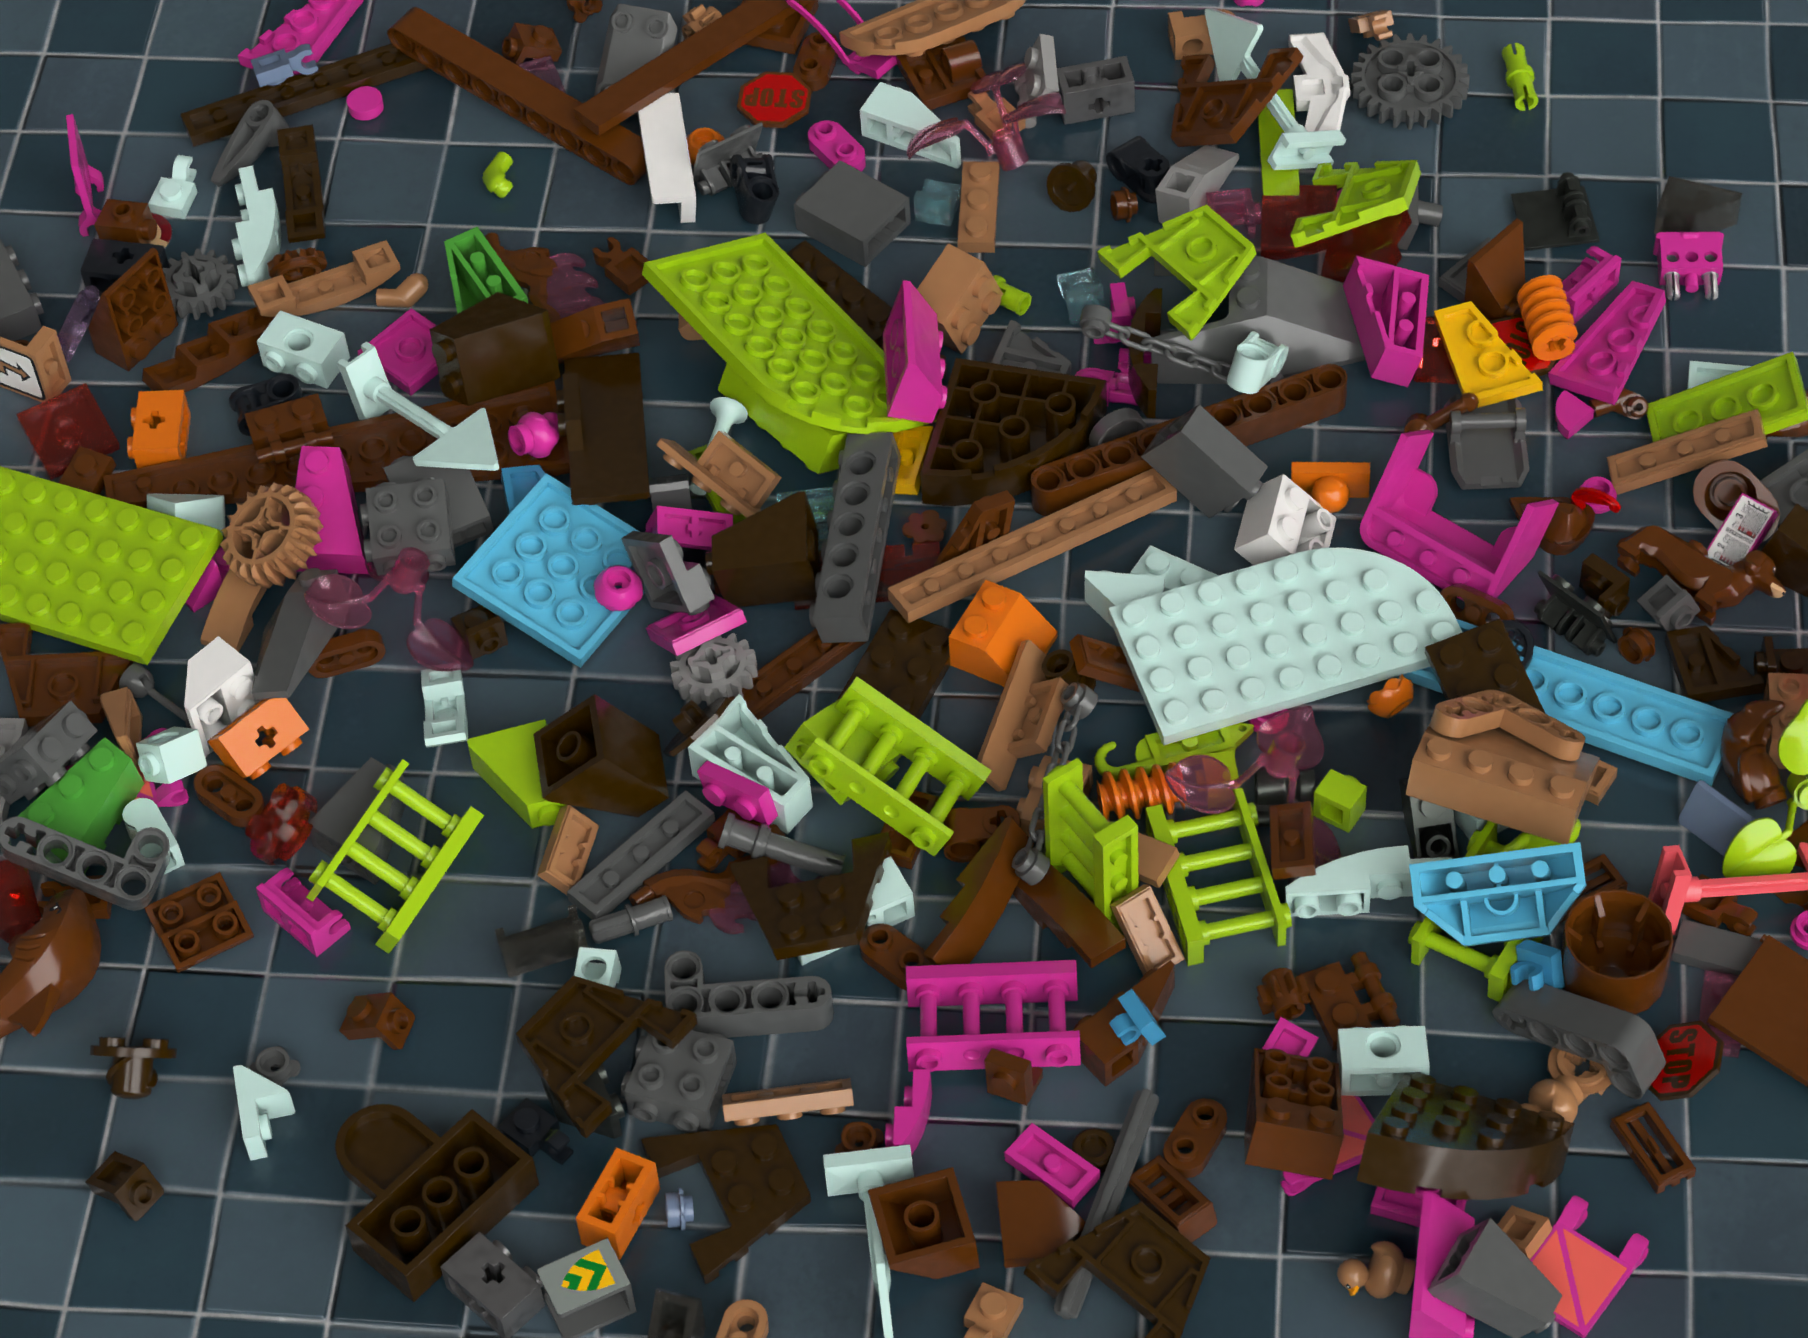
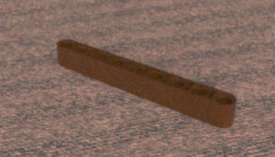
(516, 93)
(1248, 417)

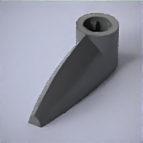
(249, 140)

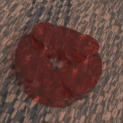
(282, 824)

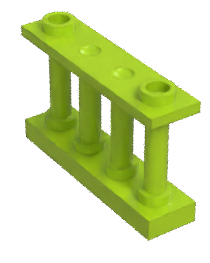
(912, 739)
(1084, 842)
(412, 890)
(1186, 900)
(1427, 935)

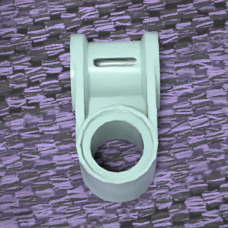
(1255, 364)

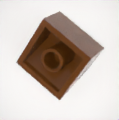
(925, 1225)

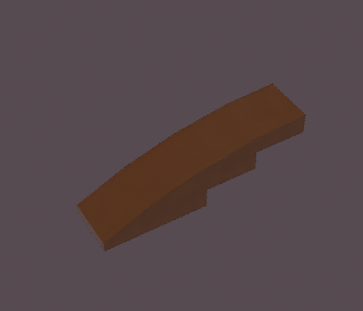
(208, 357)
(980, 903)
(1071, 917)

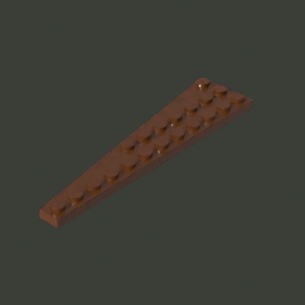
(365, 445)

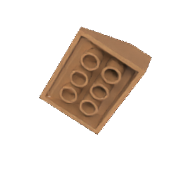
(1502, 781)

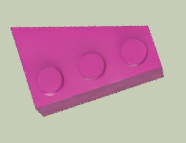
(1389, 317)

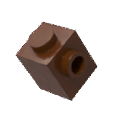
(126, 222)

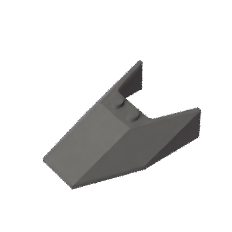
(1284, 308)

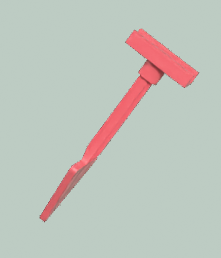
(1675, 884)

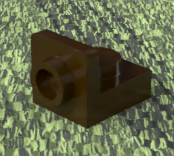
(1606, 584)
(480, 631)
(1779, 660)
(127, 1184)

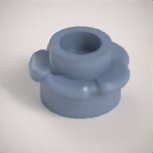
(678, 1209)

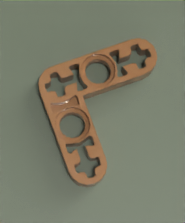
(1497, 709)

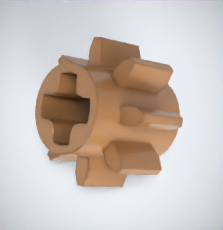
(699, 18)

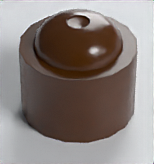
(1617, 950)

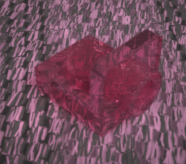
(1236, 208)

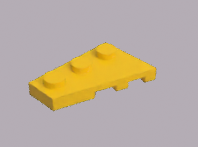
(1481, 358)

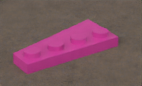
(313, 24)

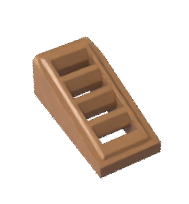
(124, 720)

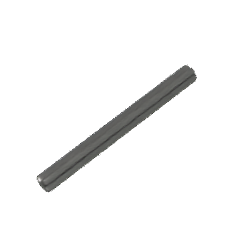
(1111, 1191)

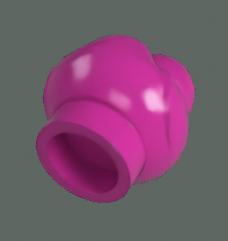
(534, 434)

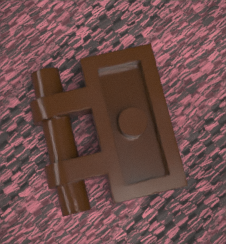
(286, 427)
(1335, 998)

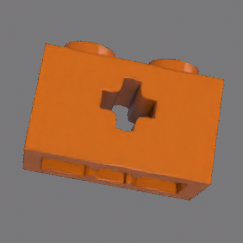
(159, 427)
(237, 743)
(618, 1201)

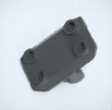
(632, 40)
(1488, 445)

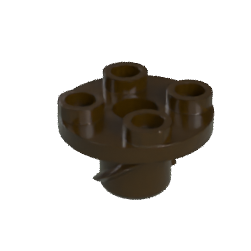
(132, 1066)

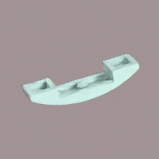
(444, 707)

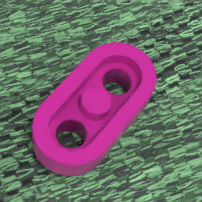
(833, 143)

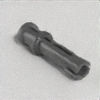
(761, 842)

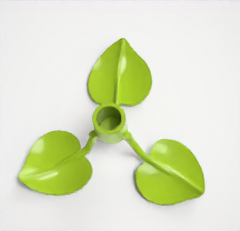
(1760, 844)

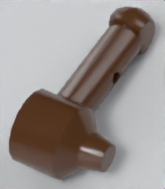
(1421, 421)

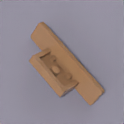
(728, 471)
(1023, 716)

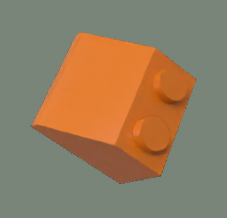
(992, 632)

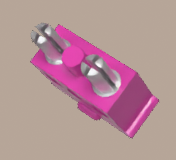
(1689, 261)

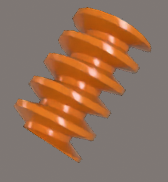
(1547, 317)
(1136, 792)

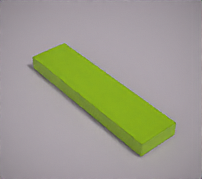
(1278, 181)

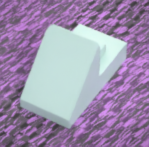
(257, 1103)

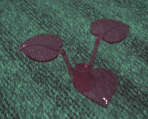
(1007, 141)
(343, 605)
(1287, 743)

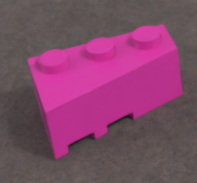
(327, 481)

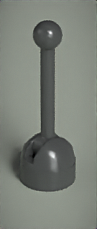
(142, 683)

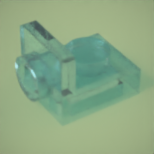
(937, 202)
(1079, 290)

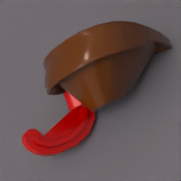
(1571, 519)

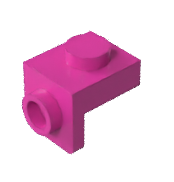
(1122, 309)

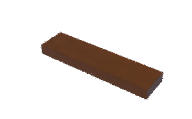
(793, 672)

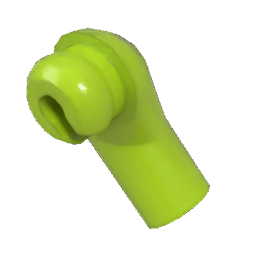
(494, 175)

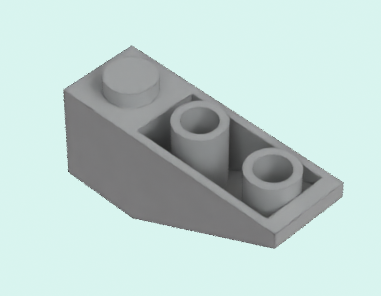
(1191, 178)

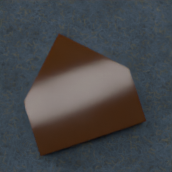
(1033, 1221)

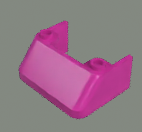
(1407, 530)

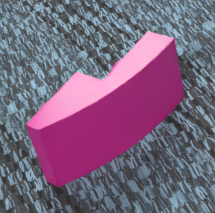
(913, 1117)

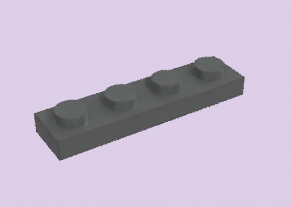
(641, 856)

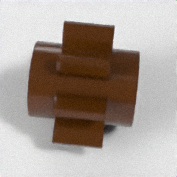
(1283, 994)

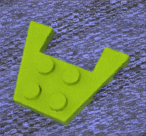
(1365, 197)
(1198, 251)

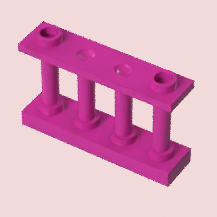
(992, 984)

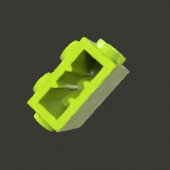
(856, 748)

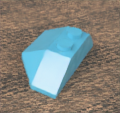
(1500, 893)

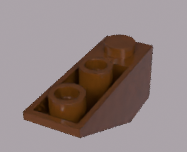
(595, 331)
(1099, 1045)

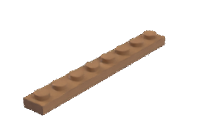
(1031, 544)

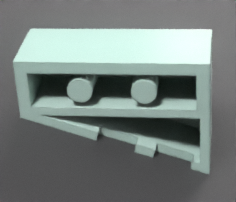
(746, 748)

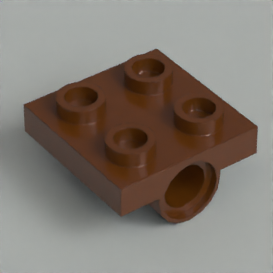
(943, 72)

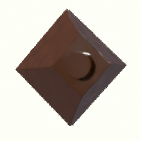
(1497, 274)

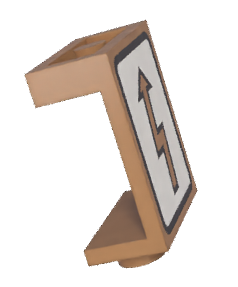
(34, 369)

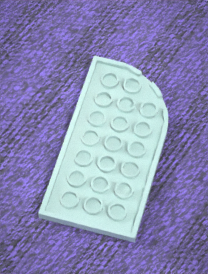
(1277, 637)

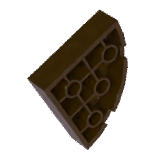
(1003, 427)
(1461, 1143)

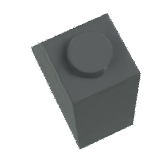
(345, 809)
(1495, 1282)

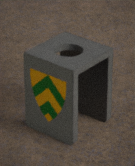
(587, 1290)

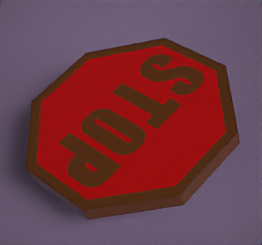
(774, 99)

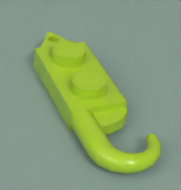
(1151, 750)

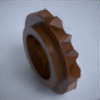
(297, 264)

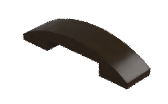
(302, 184)
(1144, 375)

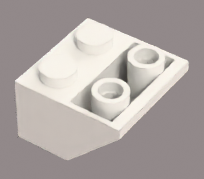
(1282, 522)
(217, 689)

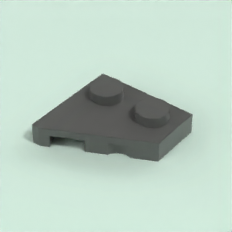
(1022, 351)

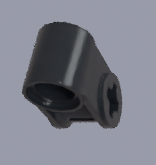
(1138, 167)
(754, 187)
(262, 395)

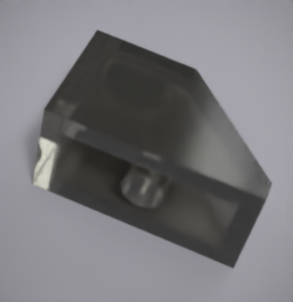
(1696, 207)

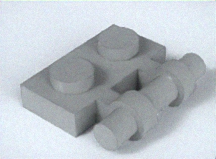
(1040, 73)

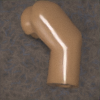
(405, 294)

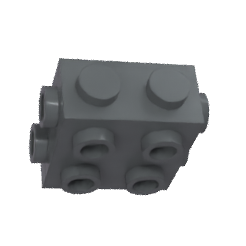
(405, 517)
(44, 752)
(681, 1083)

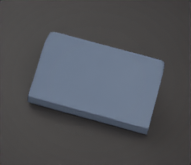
(1712, 817)

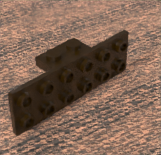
(604, 428)

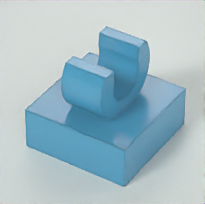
(1537, 964)
(1136, 1021)

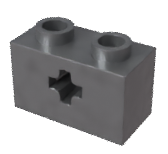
(1096, 90)
(494, 1285)

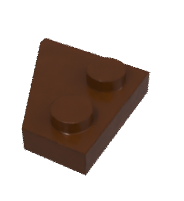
(983, 523)

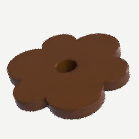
(925, 527)

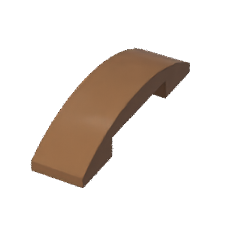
(329, 288)
(232, 611)

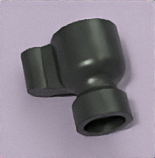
(1274, 791)

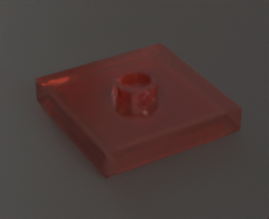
(63, 425)

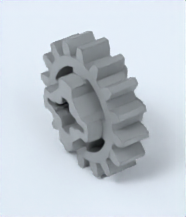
(714, 670)

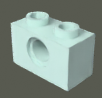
(302, 349)
(1378, 1057)

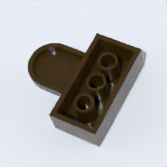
(427, 1189)

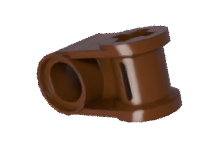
(973, 829)

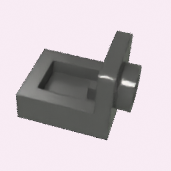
(1669, 605)

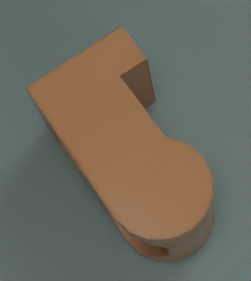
(1189, 34)

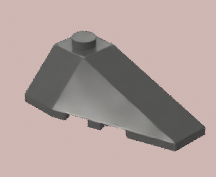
(291, 641)

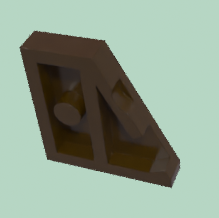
(1707, 667)

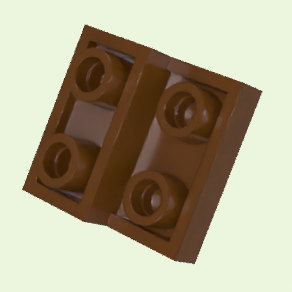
(198, 922)

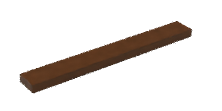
(681, 63)

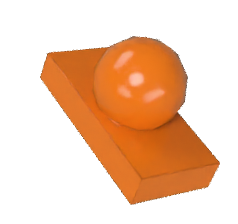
(1332, 482)

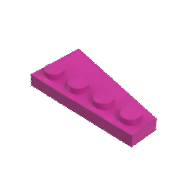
(1611, 345)

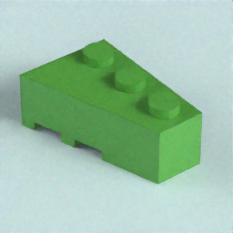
(477, 270)
(88, 798)

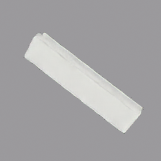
(668, 155)

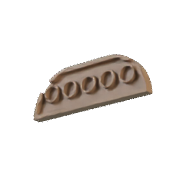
(924, 25)

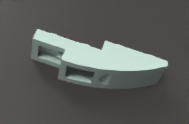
(258, 231)
(1351, 881)

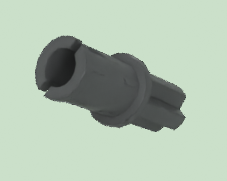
(631, 920)

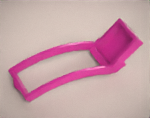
(871, 65)

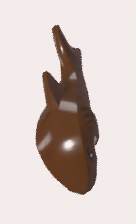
(49, 963)

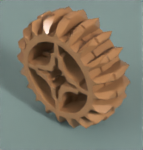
(262, 540)

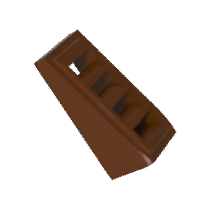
(1190, 1219)

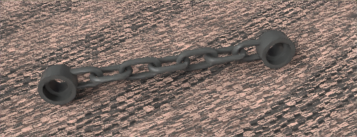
(1096, 323)
(1079, 702)

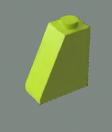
(510, 767)

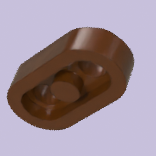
(815, 61)
(1477, 605)
(349, 653)
(233, 797)
(892, 955)
(1196, 1134)

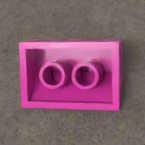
(913, 358)
(1438, 1231)

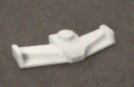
(1324, 84)

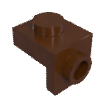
(530, 42)
(378, 1016)
(1011, 1076)

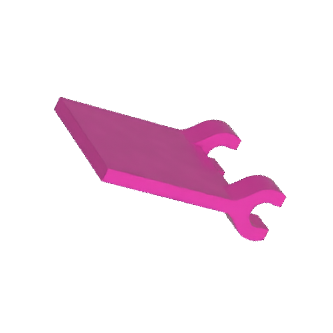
(83, 177)

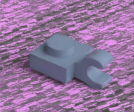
(279, 65)

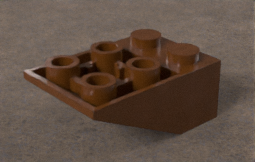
(133, 314)
(1293, 1114)

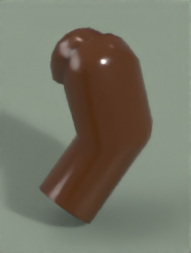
(1628, 404)

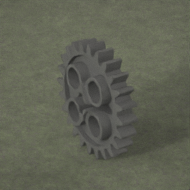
(1410, 81)

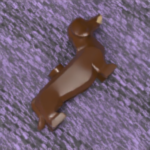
(1691, 569)

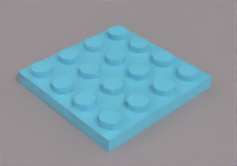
(544, 568)

